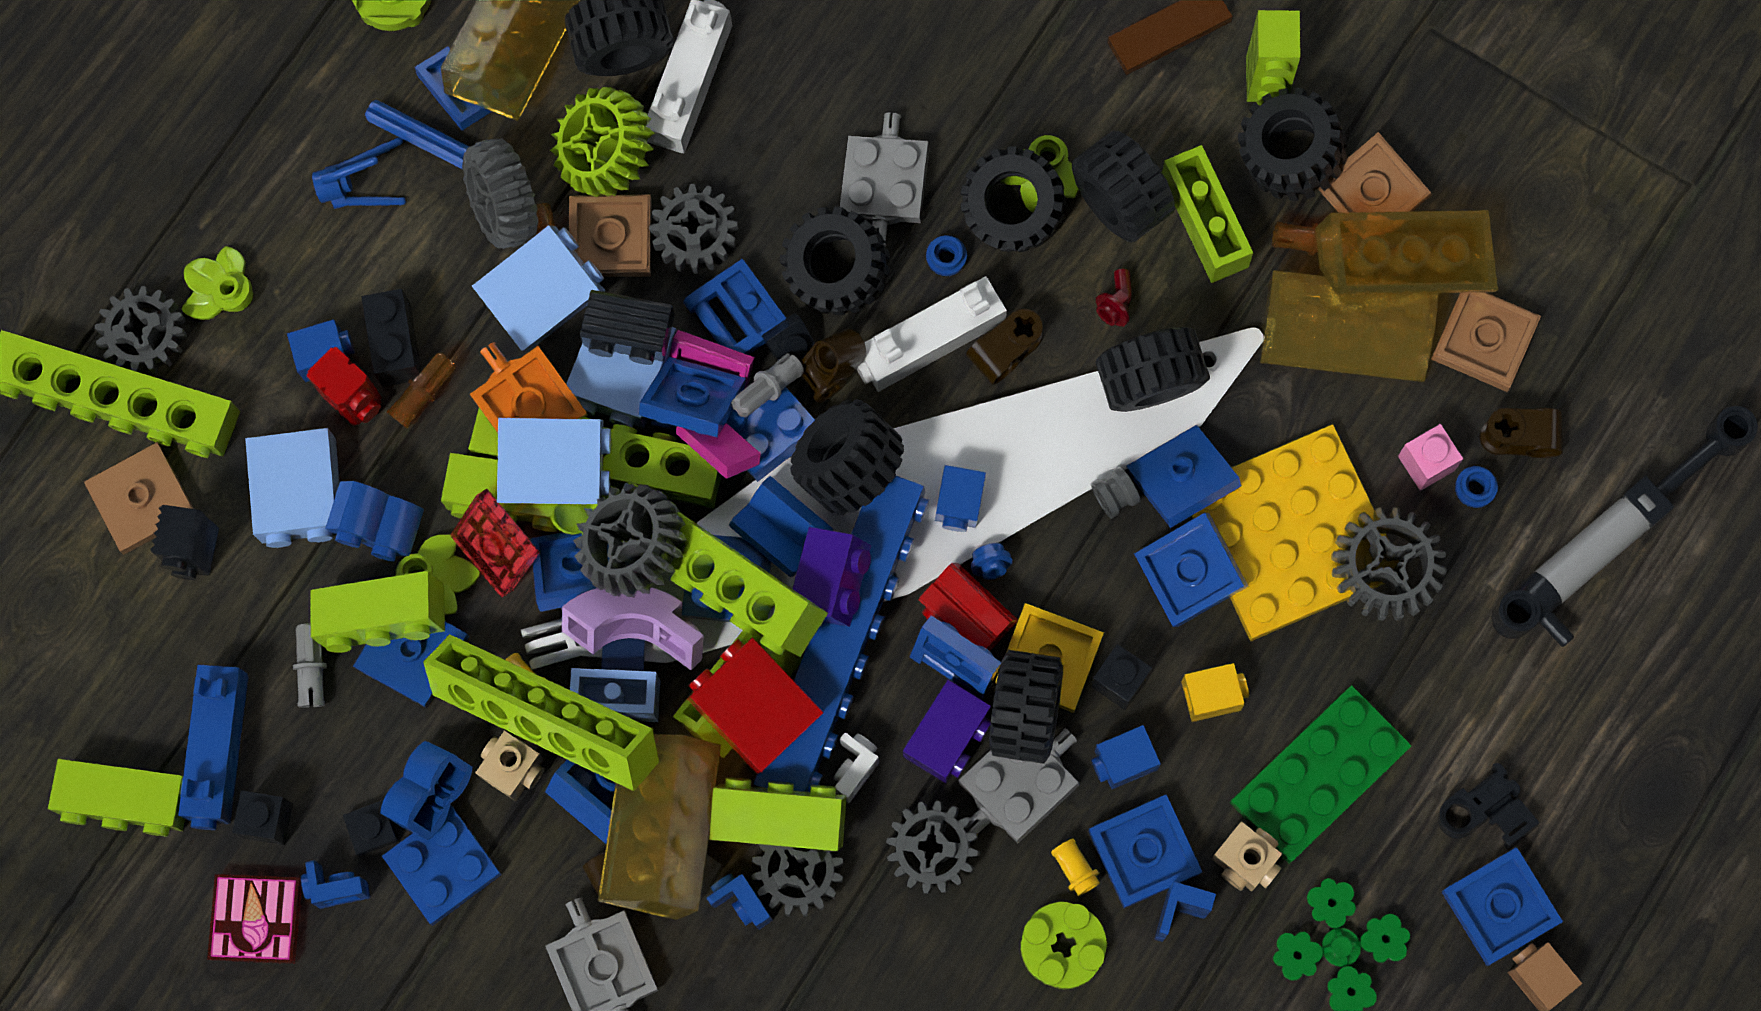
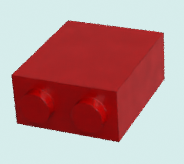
(753, 704)

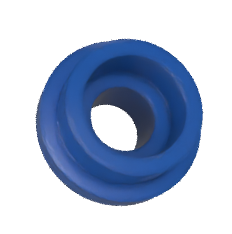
(949, 244)
(1479, 475)
(990, 561)

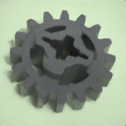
(709, 228)
(123, 328)
(931, 867)
(781, 881)

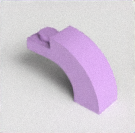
(656, 617)

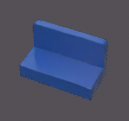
(777, 525)
(1185, 900)

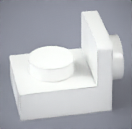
(854, 774)

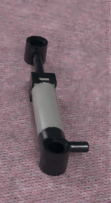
(1612, 534)

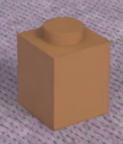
(1543, 976)

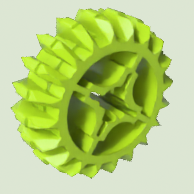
(611, 150)

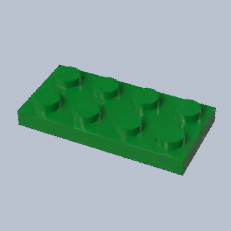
(1321, 773)

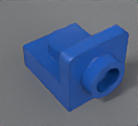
(340, 890)
(748, 904)

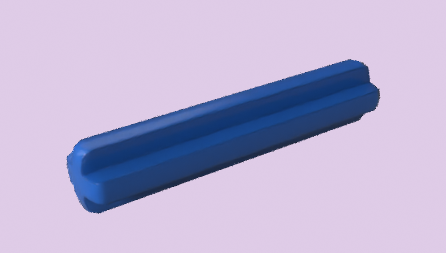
(416, 132)

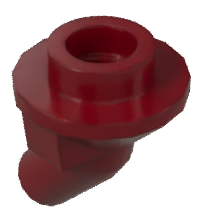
(1114, 307)

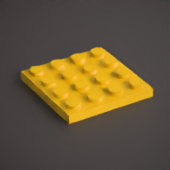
(1287, 527)

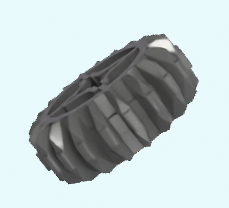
(500, 193)
(636, 562)
(1395, 579)

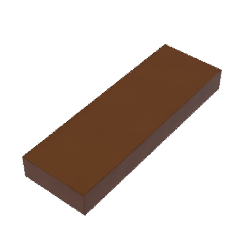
(1167, 31)

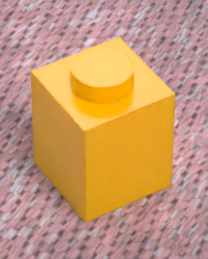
(1214, 692)

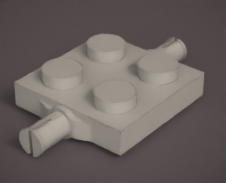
(885, 177)
(1018, 792)
(601, 963)

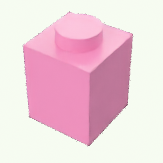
(1430, 457)

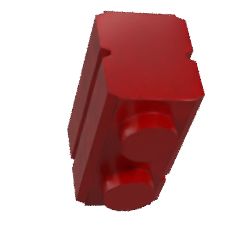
(345, 387)
(968, 607)

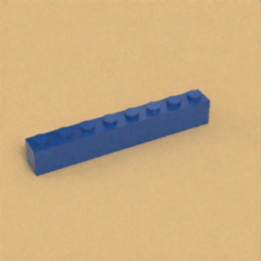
(838, 650)

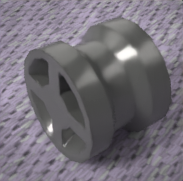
(1115, 492)

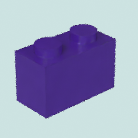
(833, 573)
(947, 732)

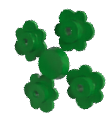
(1341, 946)

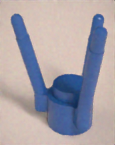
(335, 180)

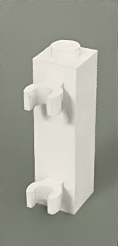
(688, 74)
(931, 334)

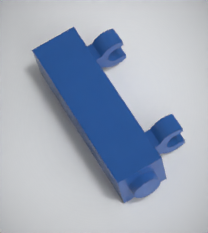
(213, 746)

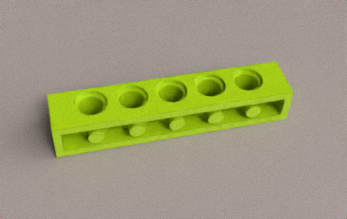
(207, 434)
(695, 487)
(794, 615)
(542, 712)

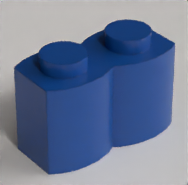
(374, 519)
(425, 791)

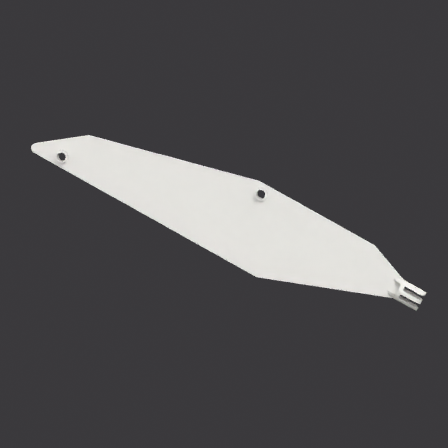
(1036, 457)

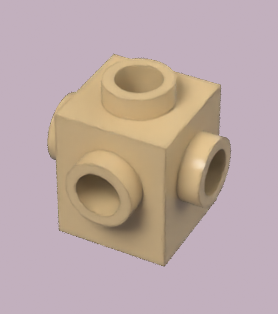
(511, 779)
(1260, 846)

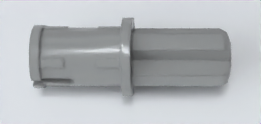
(768, 385)
(309, 667)

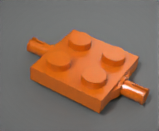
(525, 389)

